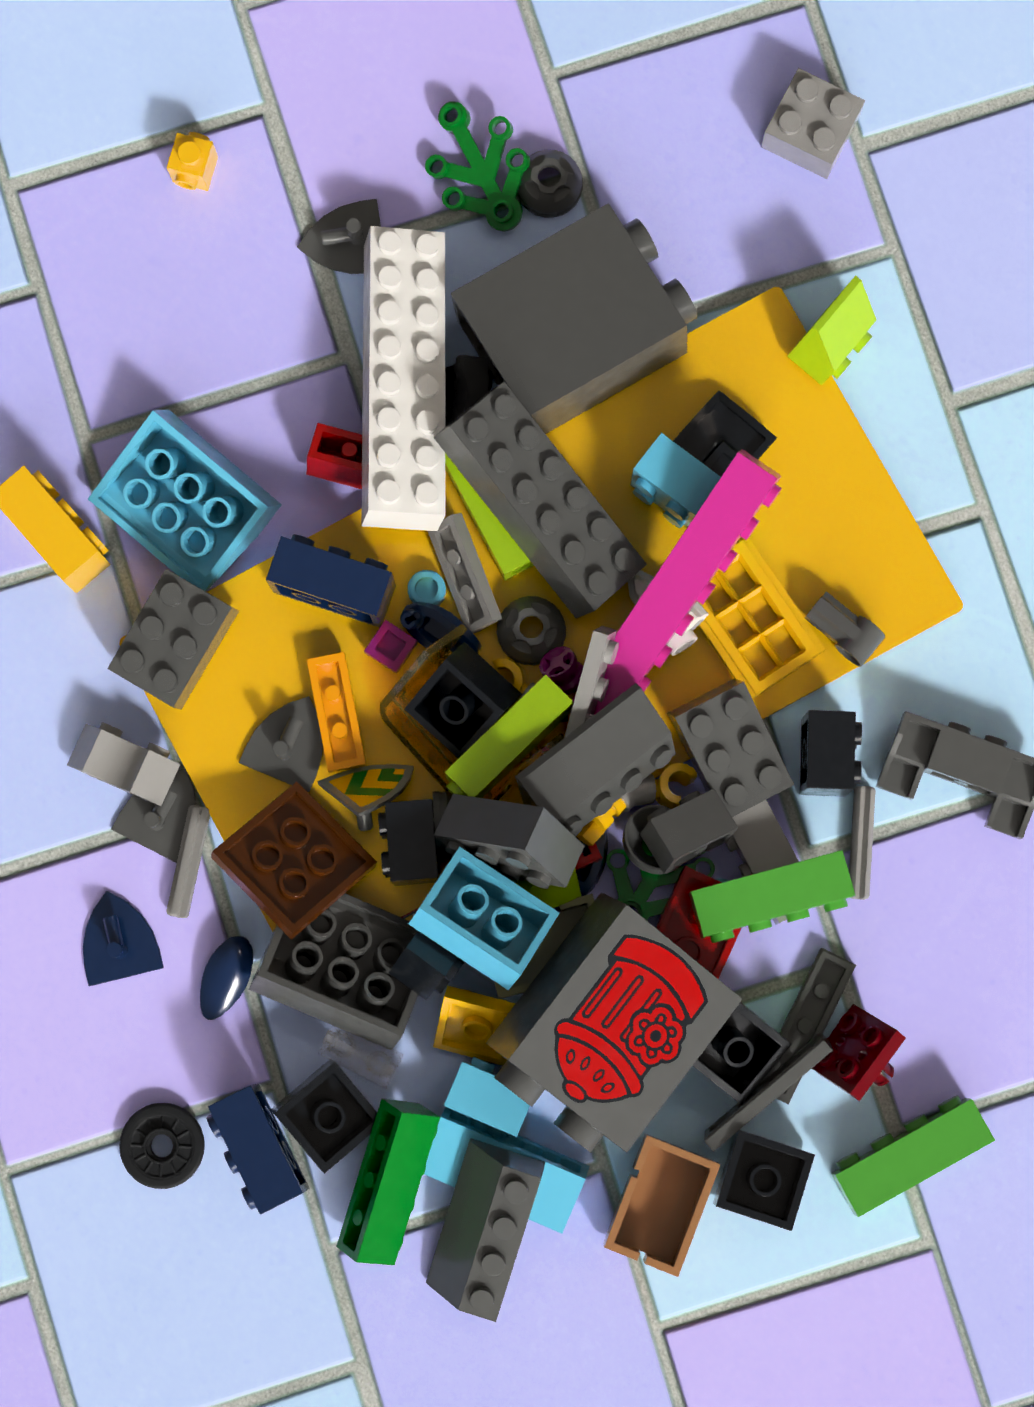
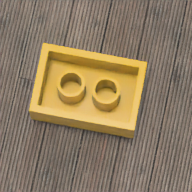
(52, 528)

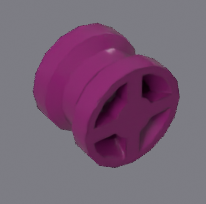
(562, 668)

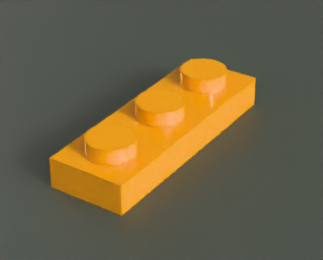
(336, 712)

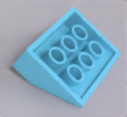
(183, 500)

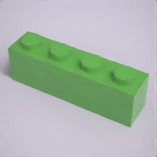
(772, 894)
(911, 1156)

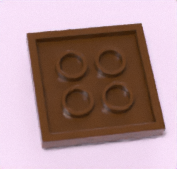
(293, 860)

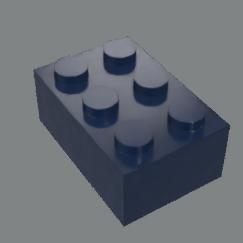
(331, 580)
(257, 1149)

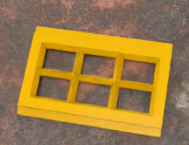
(784, 608)

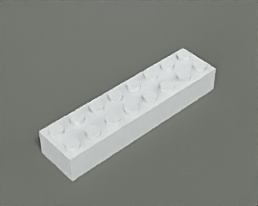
(403, 379)

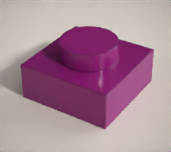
(391, 646)

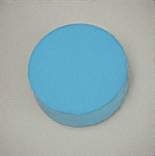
(427, 587)

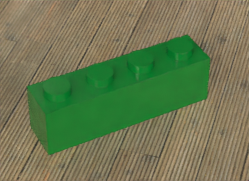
(388, 1182)

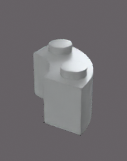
(124, 764)

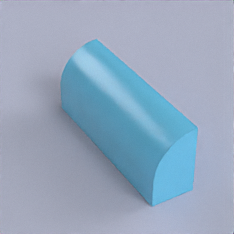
(560, 1179)

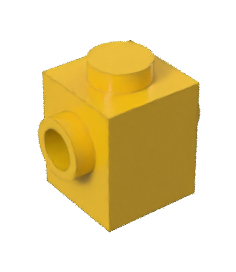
(192, 161)

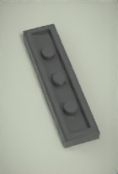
(813, 1007)
(768, 1091)

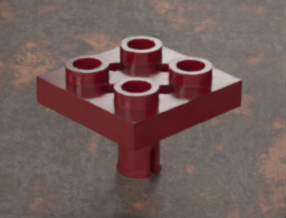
(860, 1052)

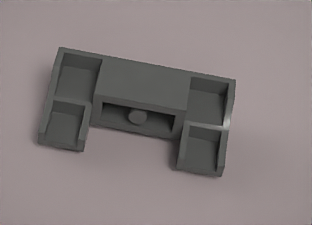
(965, 761)

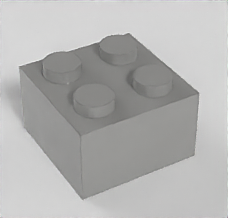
(812, 123)

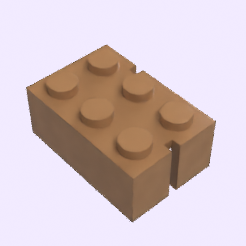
(661, 1205)

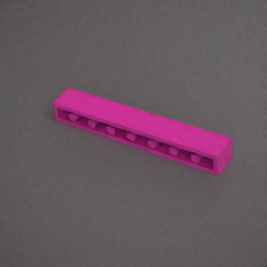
(688, 572)

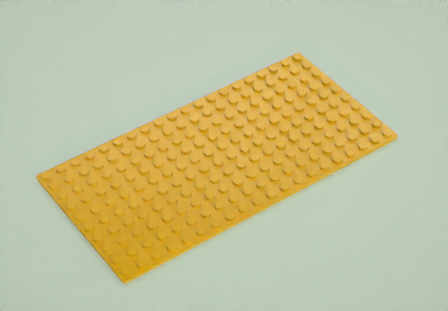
(828, 530)

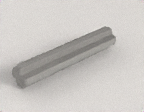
(862, 840)
(188, 861)

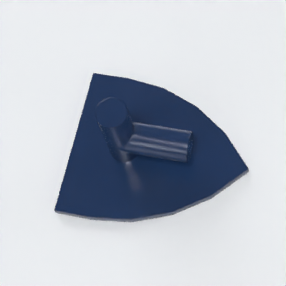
(118, 942)

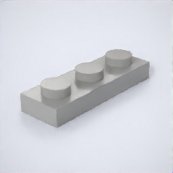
(465, 574)
(592, 683)

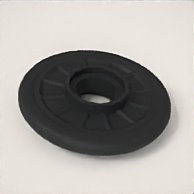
(137, 1141)

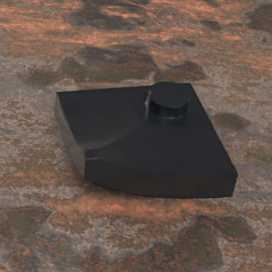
(721, 432)

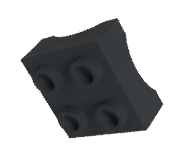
(465, 384)

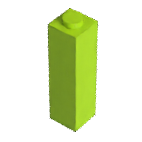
(502, 547)
(509, 740)

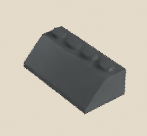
(599, 761)
(484, 1228)

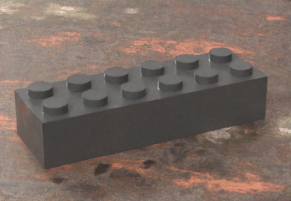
(540, 500)

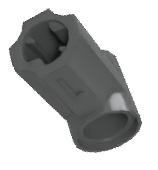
(854, 636)

